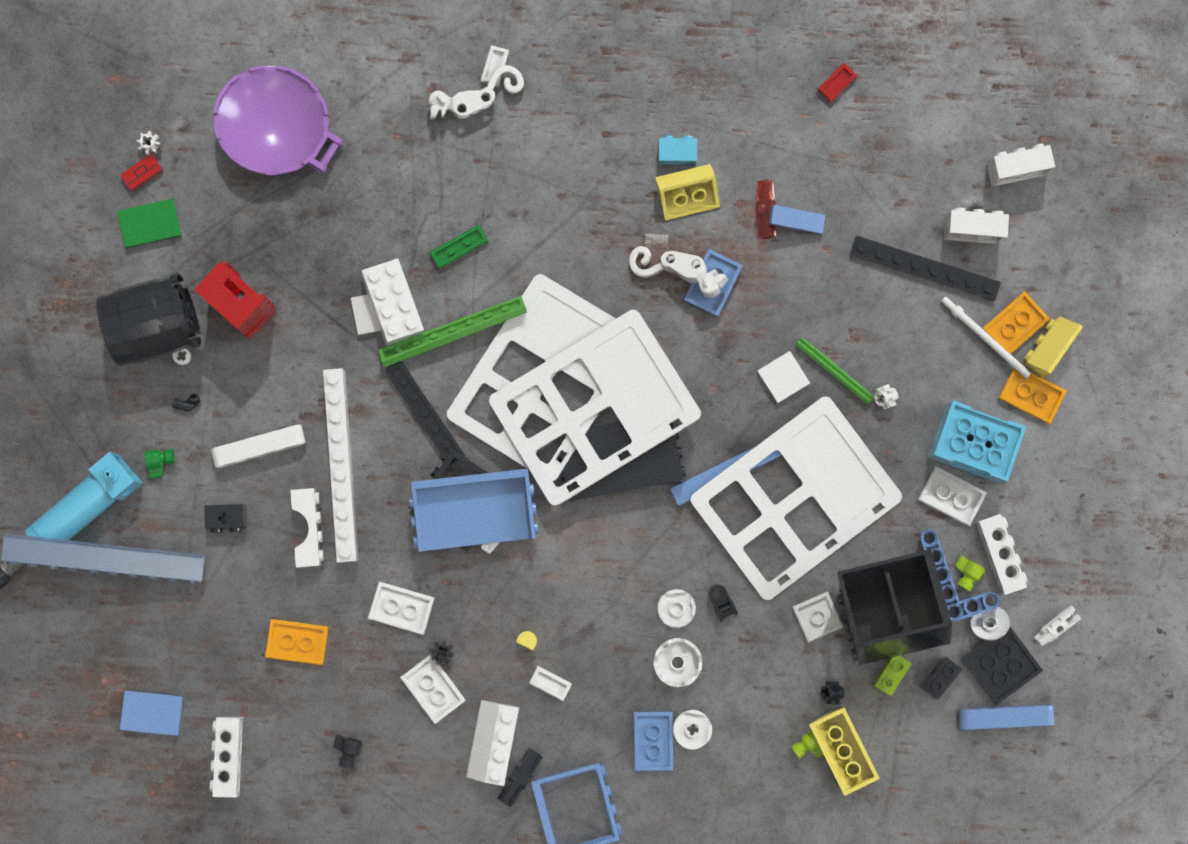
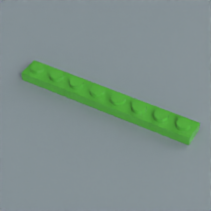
(452, 331)

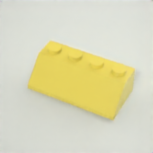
(844, 750)

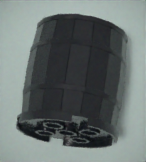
(148, 320)

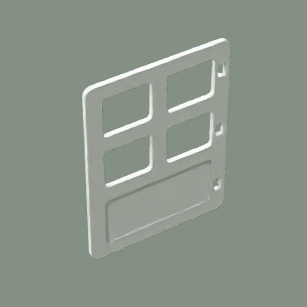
(552, 325)
(633, 382)
(832, 469)

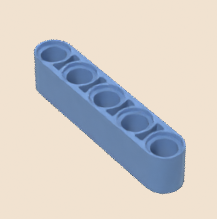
(1006, 717)

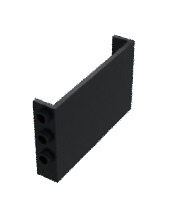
(652, 468)

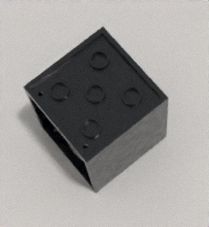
(894, 607)

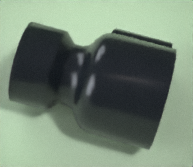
(350, 749)

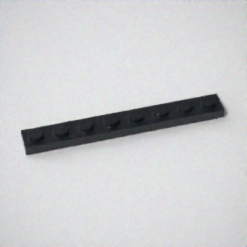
(925, 268)

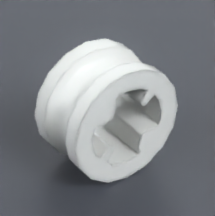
(181, 362)

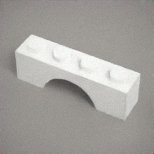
(309, 552)

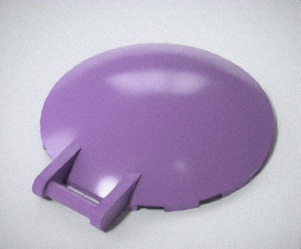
(273, 121)

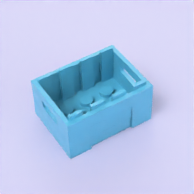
(953, 448)

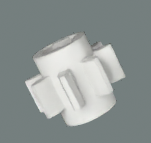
(148, 137)
(886, 396)

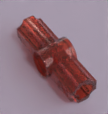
(765, 194)

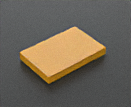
(1016, 322)
(1032, 395)
(296, 642)

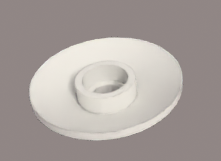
(995, 617)

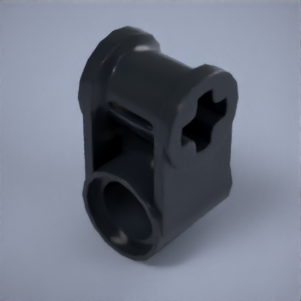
(722, 603)

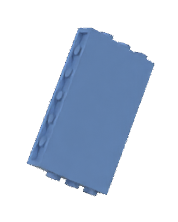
(473, 510)

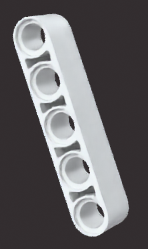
(258, 446)

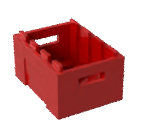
(221, 292)

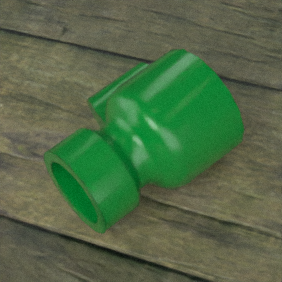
(155, 459)

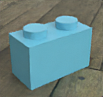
(677, 150)

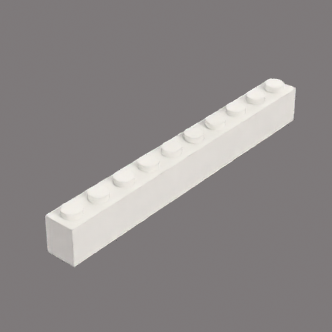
(340, 465)

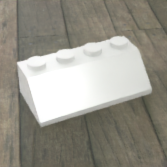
(492, 742)

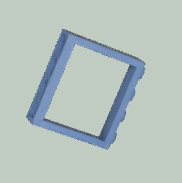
(605, 791)

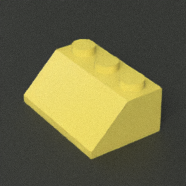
(688, 192)
(1051, 346)

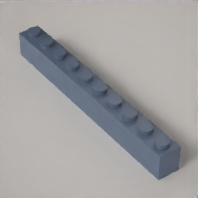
(102, 557)

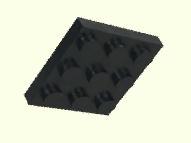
(1001, 665)

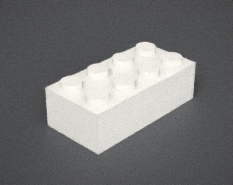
(392, 302)

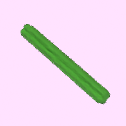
(834, 370)

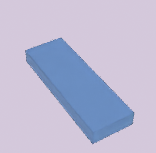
(796, 219)

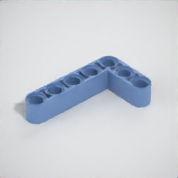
(954, 601)

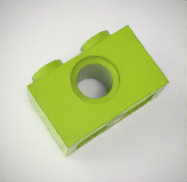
(891, 674)

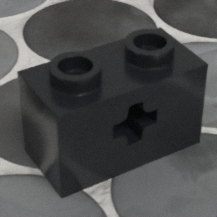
(214, 516)
(940, 678)

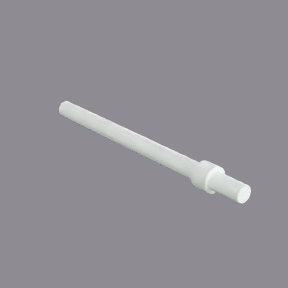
(958, 312)

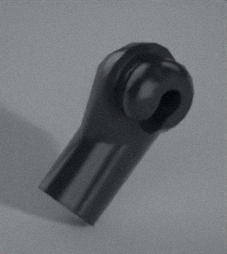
(187, 405)

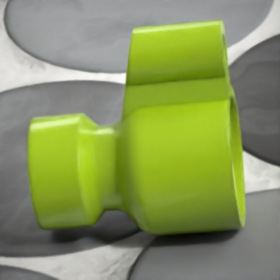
(971, 571)
(807, 743)

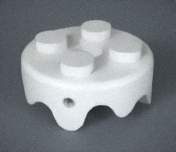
(691, 662)

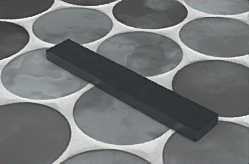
(423, 409)

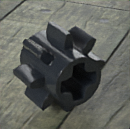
(440, 658)
(832, 692)

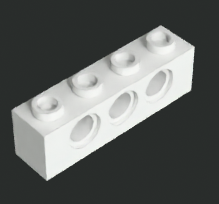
(1005, 584)
(234, 726)

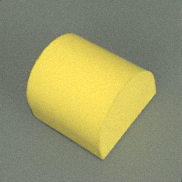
(527, 639)

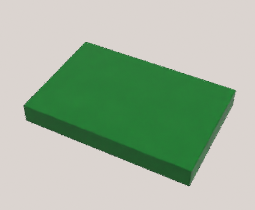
(149, 223)

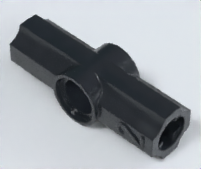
(520, 777)

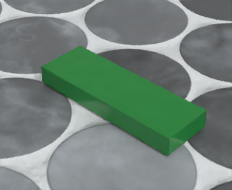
(459, 246)

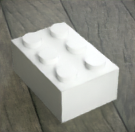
(1020, 165)
(976, 226)

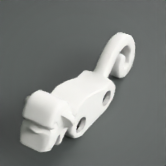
(472, 100)
(683, 266)

